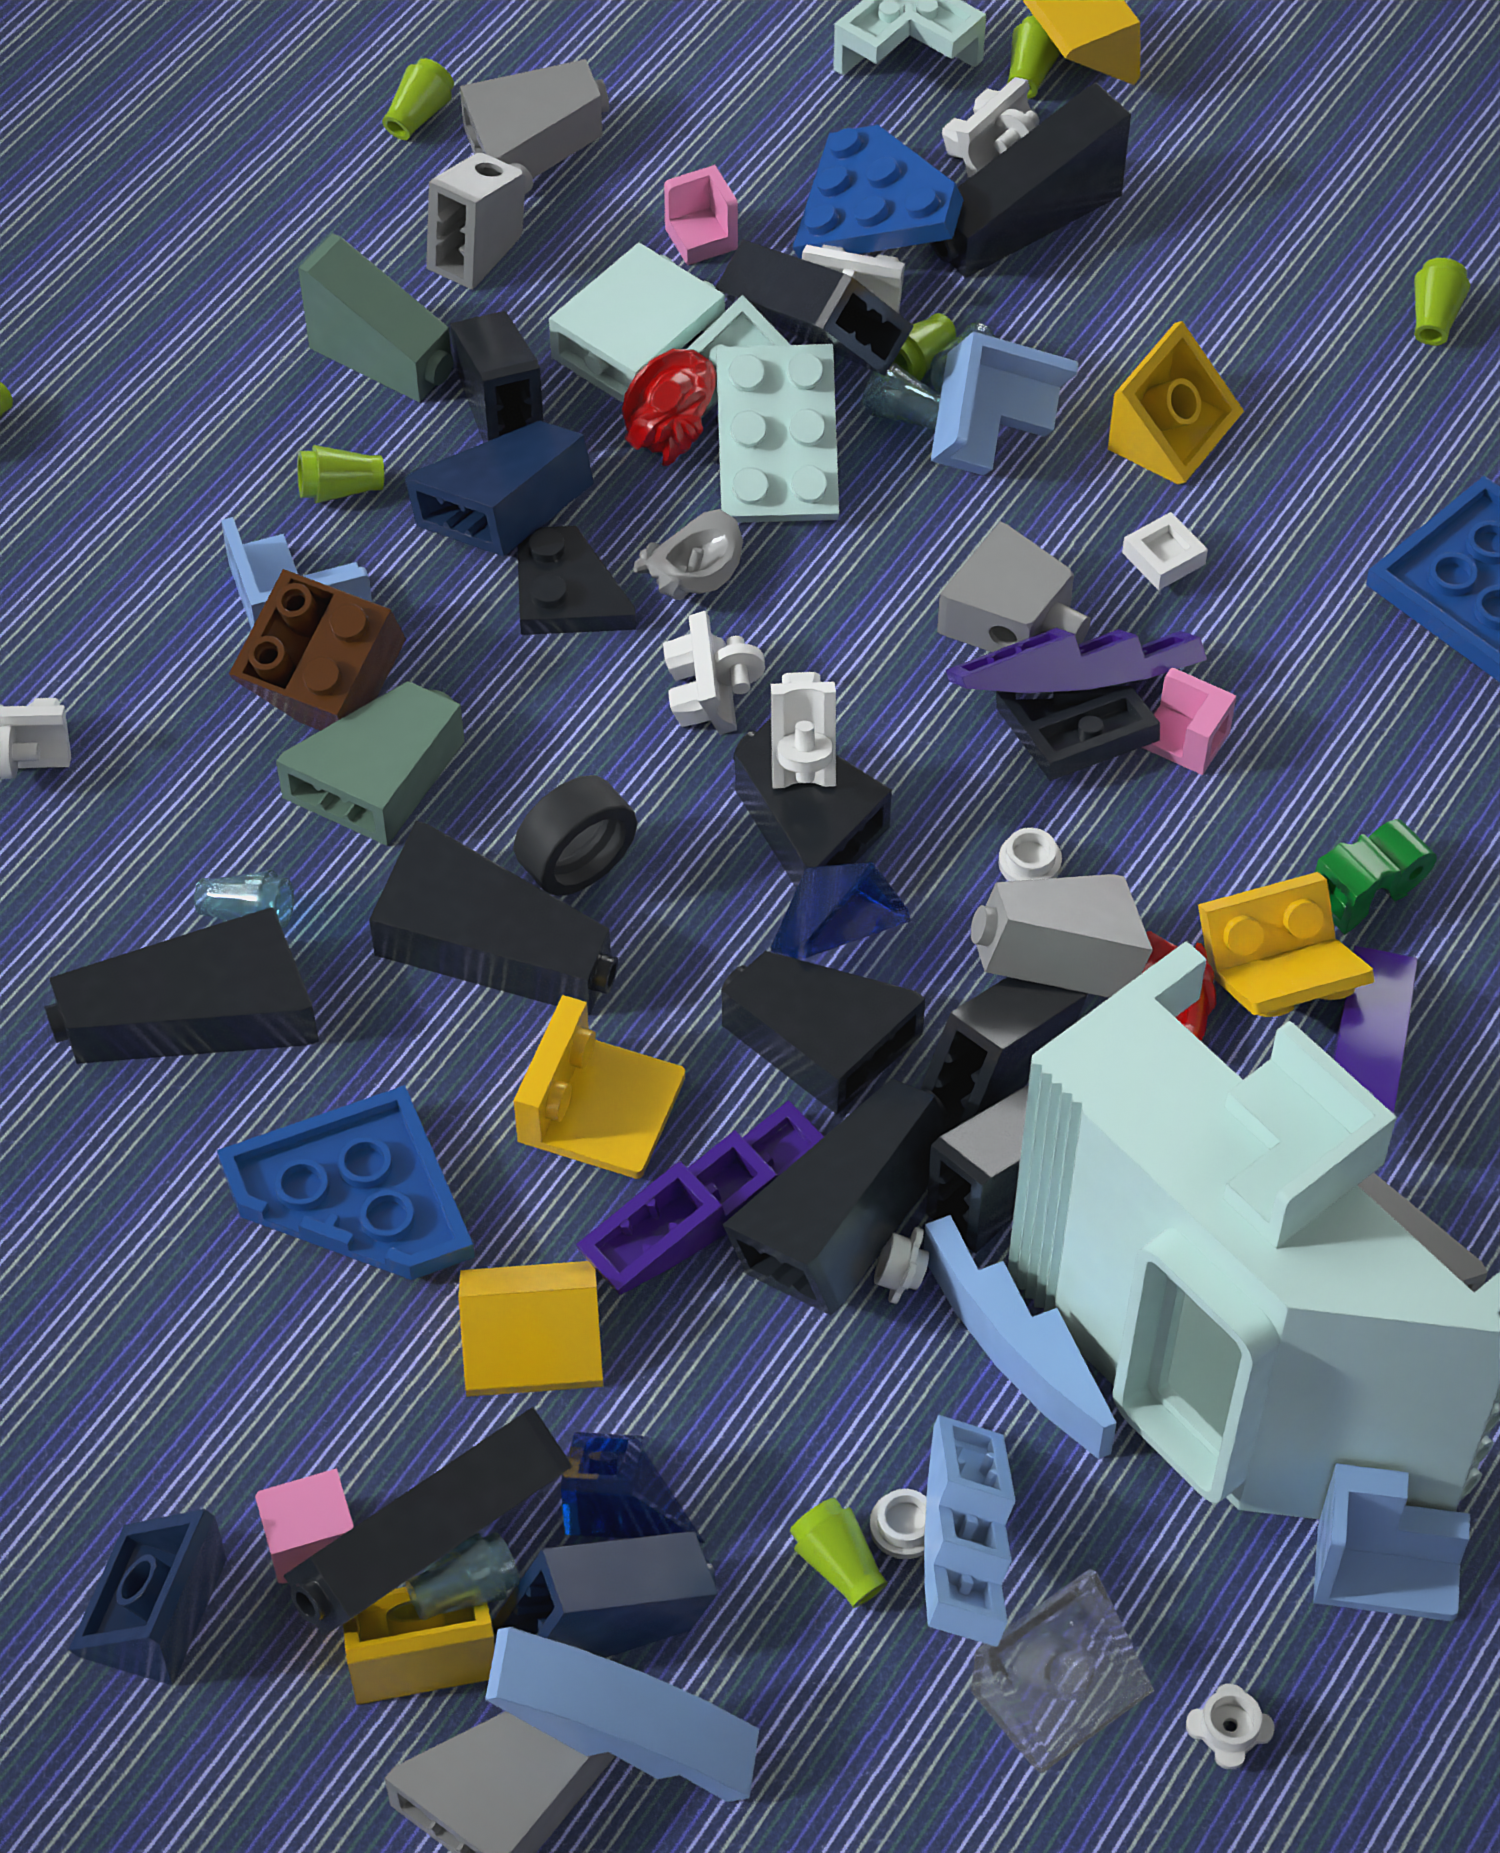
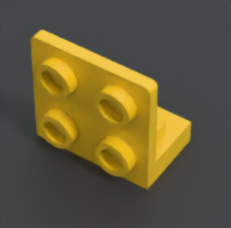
(1280, 947)
(594, 1096)

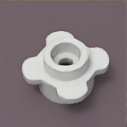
(901, 1264)
(1233, 1705)

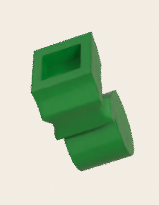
(1386, 859)

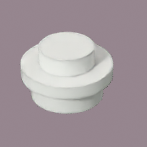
(1030, 856)
(899, 1524)

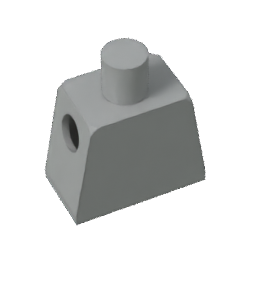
(474, 217)
(1009, 594)

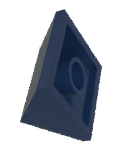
(152, 1595)

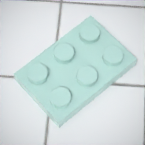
(777, 433)

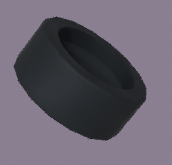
(575, 835)

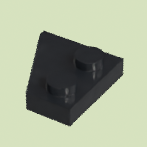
(568, 586)
(1079, 726)

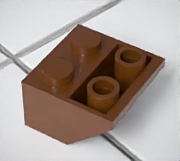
(318, 651)

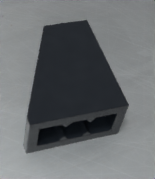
(497, 374)
(808, 821)
(820, 1023)
(992, 1042)
(978, 1170)

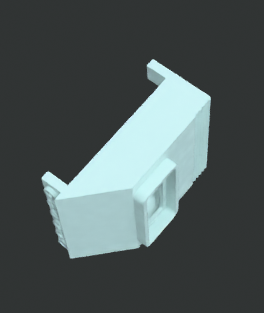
(1219, 1346)

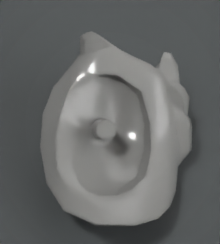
(696, 557)

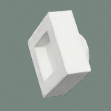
(1164, 551)

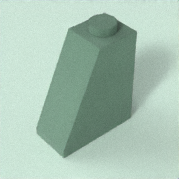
(371, 321)
(375, 761)

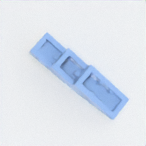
(1028, 1350)
(966, 1531)
(621, 1711)

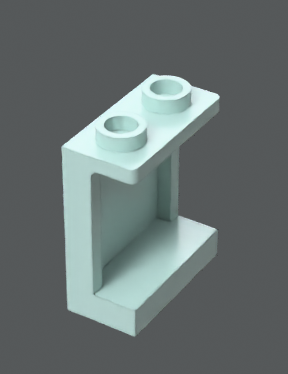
(631, 317)

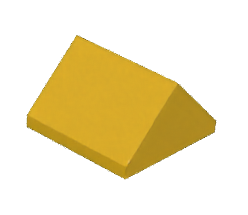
(1093, 34)
(1172, 408)
(530, 1328)
(401, 1655)

